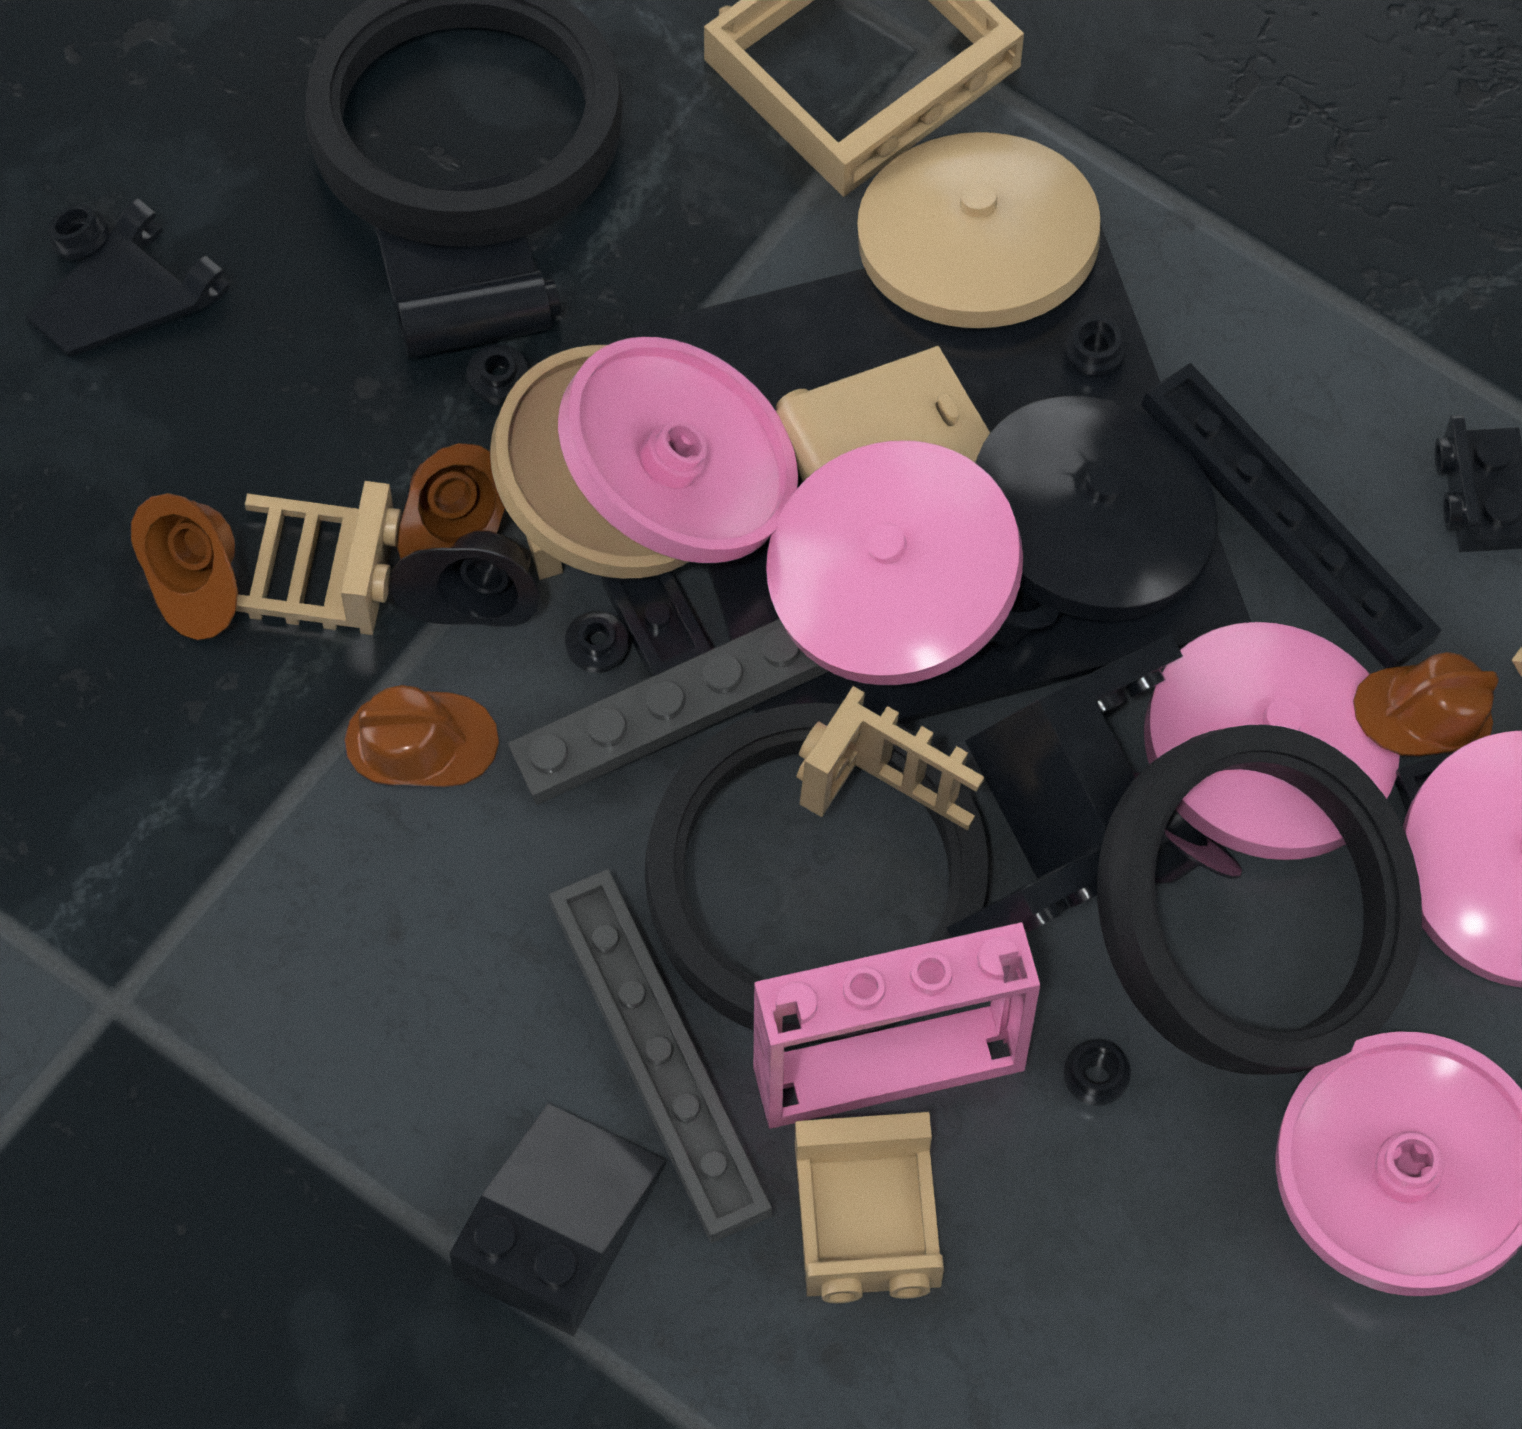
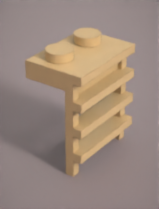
(359, 567)
(867, 741)

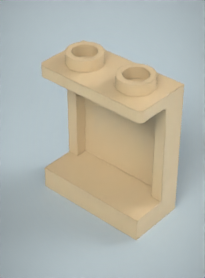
(867, 1206)

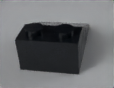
(555, 1218)

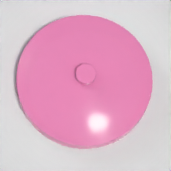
(677, 449)
(895, 562)
(1263, 678)
(1470, 856)
(1405, 1164)

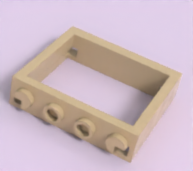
(895, 129)

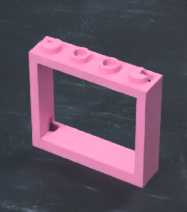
(887, 990)

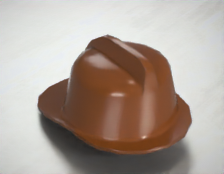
(449, 498)
(187, 563)
(1427, 705)
(421, 738)

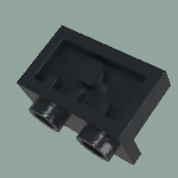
(1483, 485)

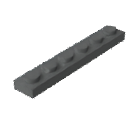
(661, 711)
(660, 1056)

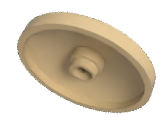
(979, 230)
(540, 488)

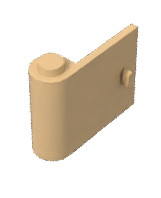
(882, 406)

